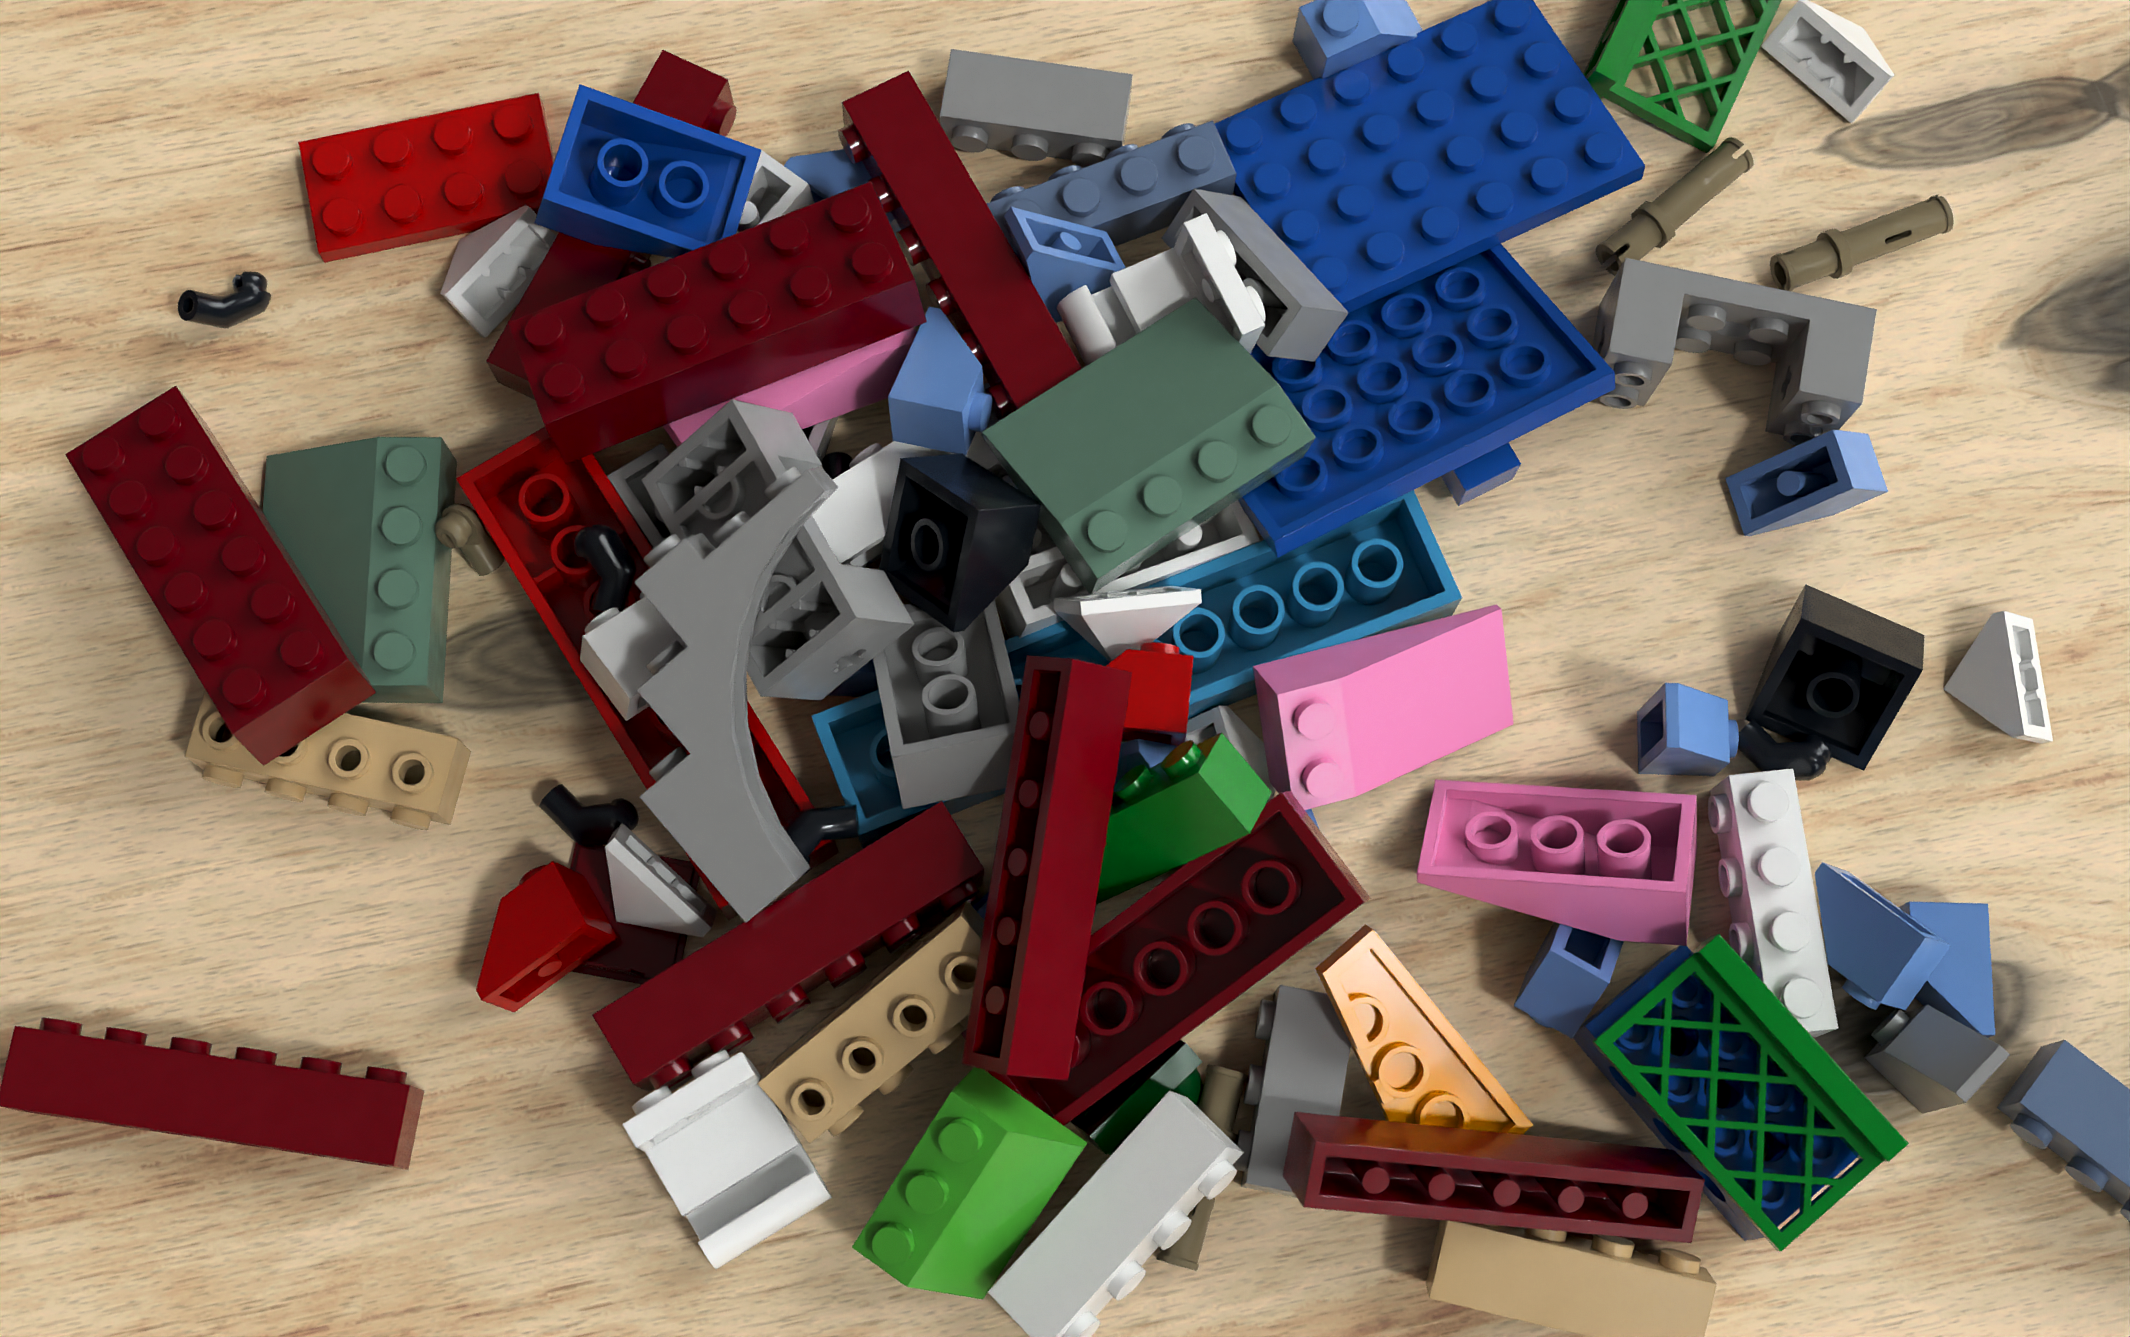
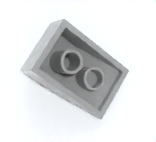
(948, 708)

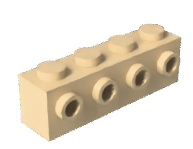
(349, 761)
(879, 1030)
(1570, 1281)

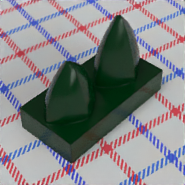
(1124, 1108)

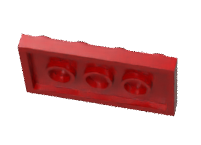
(426, 176)

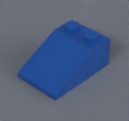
(644, 179)

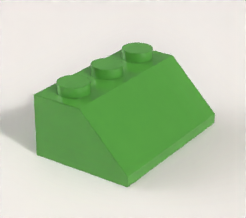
(969, 1190)

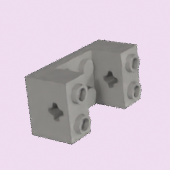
(1814, 341)
(817, 614)

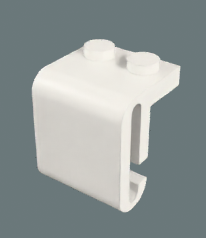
(1149, 290)
(727, 1156)

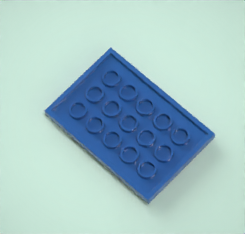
(1429, 152)
(1421, 391)

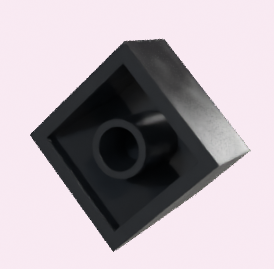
(955, 536)
(1837, 676)

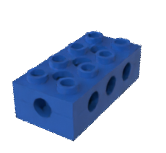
(1688, 1099)

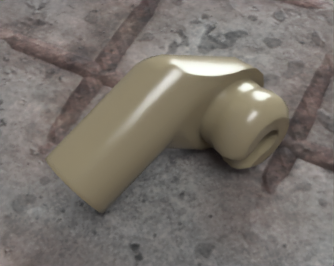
(464, 529)

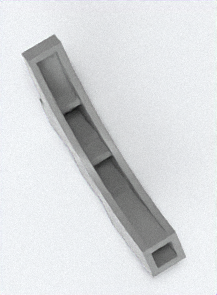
(711, 600)

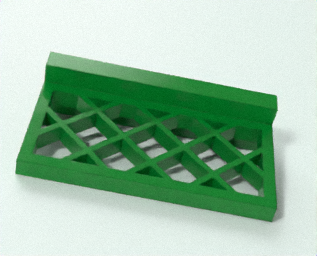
(1631, 29)
(1792, 1052)

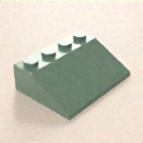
(1148, 442)
(368, 547)

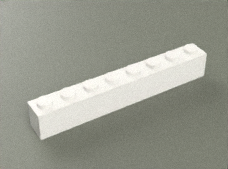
(852, 522)

